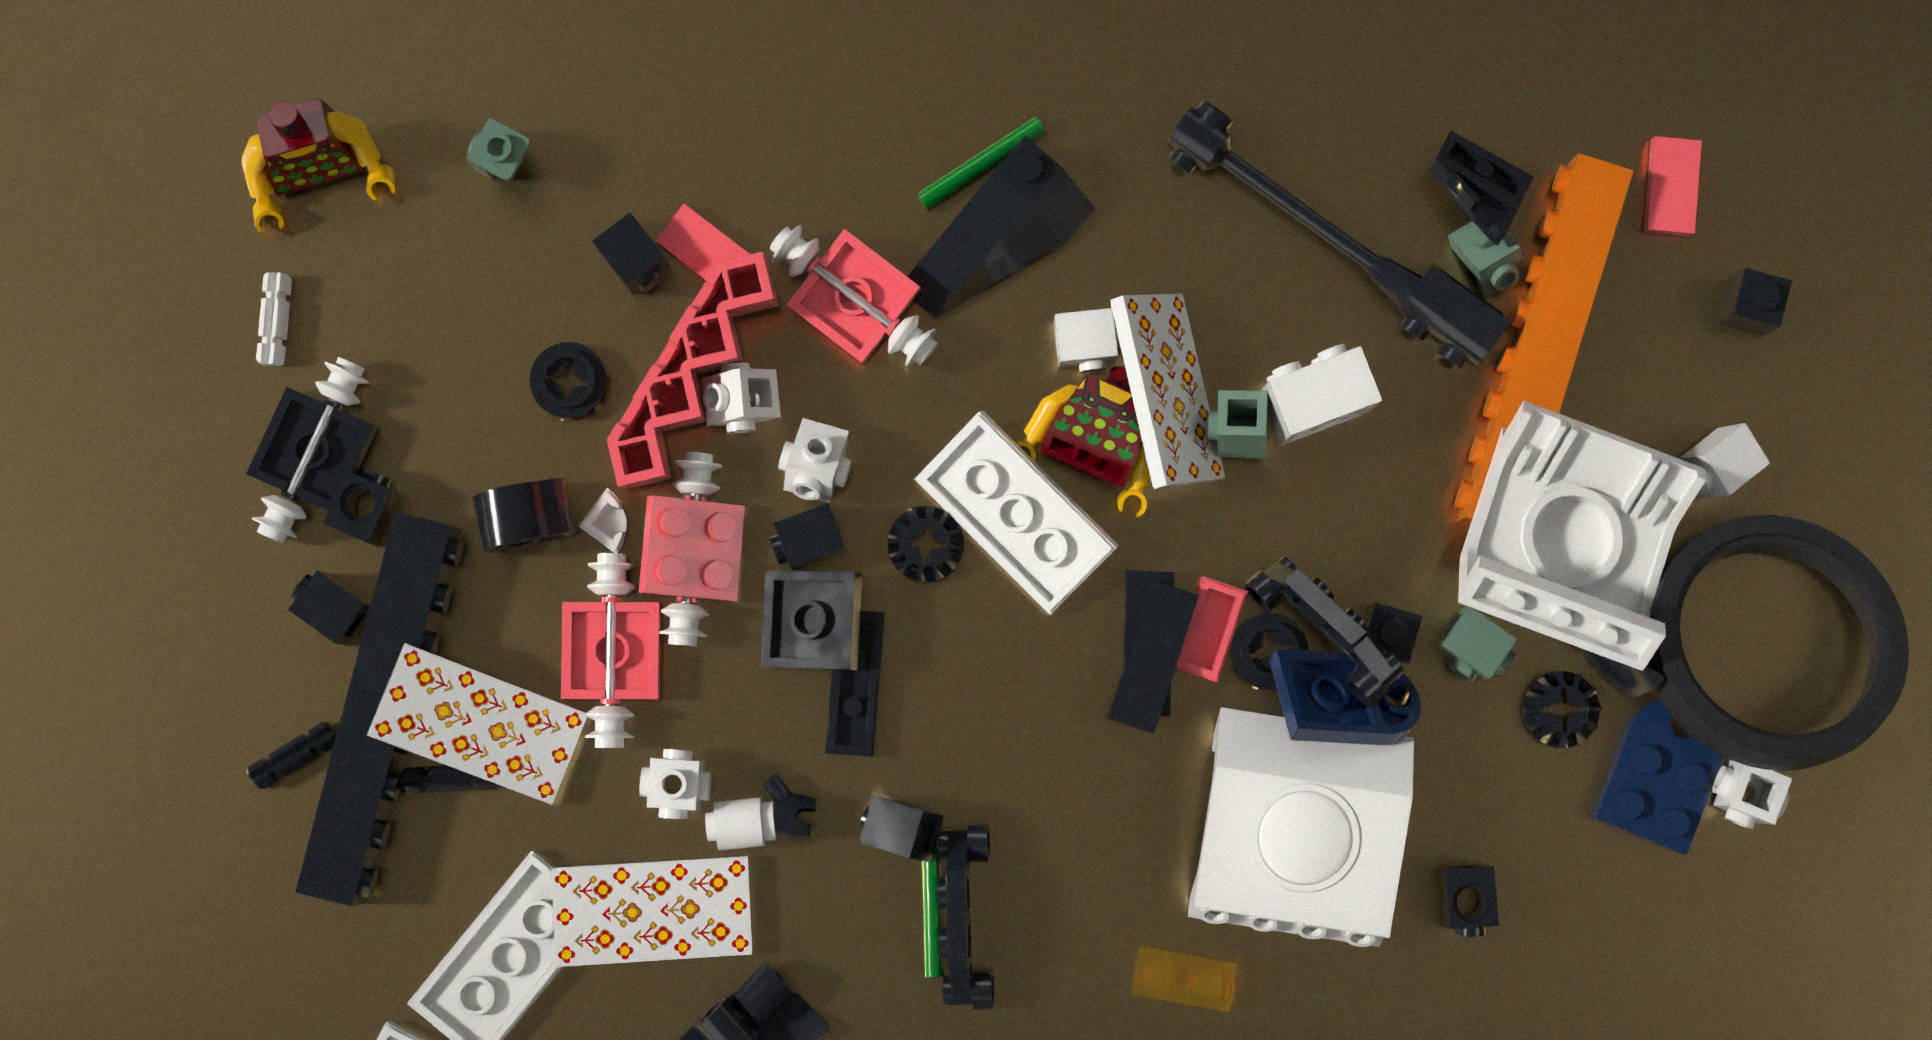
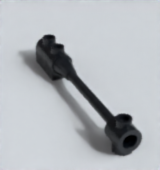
(1429, 302)

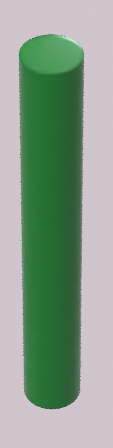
(979, 164)
(932, 915)

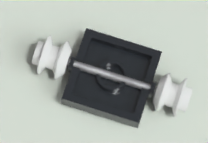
(310, 449)

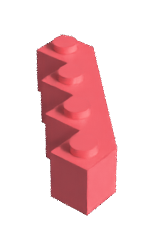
(699, 344)

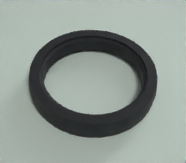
(1850, 573)

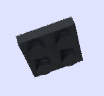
(811, 620)

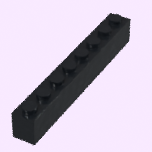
(363, 769)

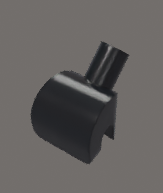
(788, 809)

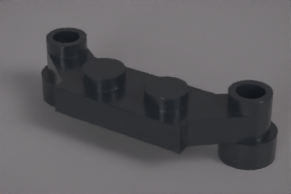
(1343, 628)
(954, 893)

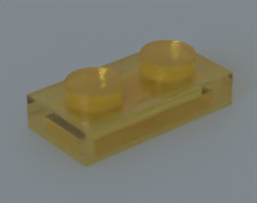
(1183, 978)

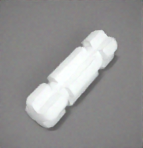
(274, 319)

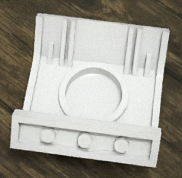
(1575, 534)
(1302, 832)

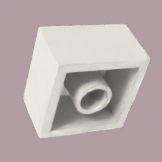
(1320, 395)

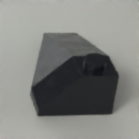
(1009, 222)

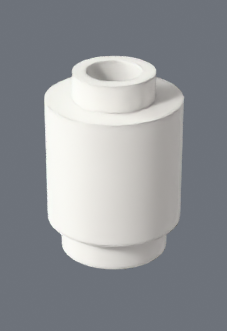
(741, 823)

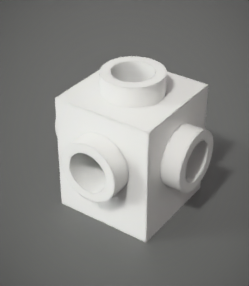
(740, 397)
(815, 461)
(694, 788)
(1767, 797)

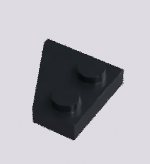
(1480, 184)

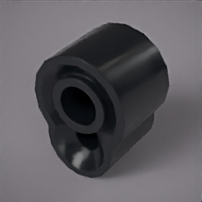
(523, 515)

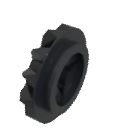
(555, 362)
(907, 557)
(1249, 639)
(1548, 726)

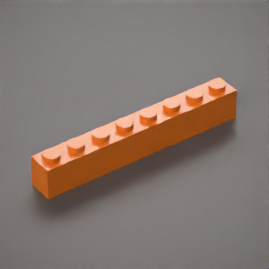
(1556, 305)

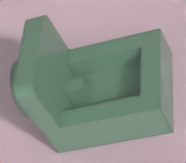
(497, 150)
(1493, 265)

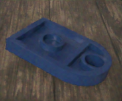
(1325, 710)
(1658, 781)

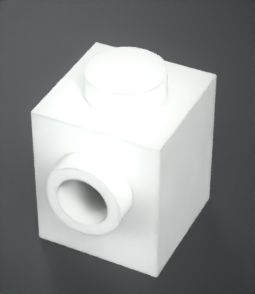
(1086, 340)
(1729, 458)

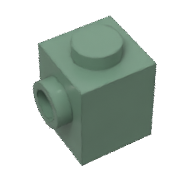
(1240, 424)
(1476, 646)

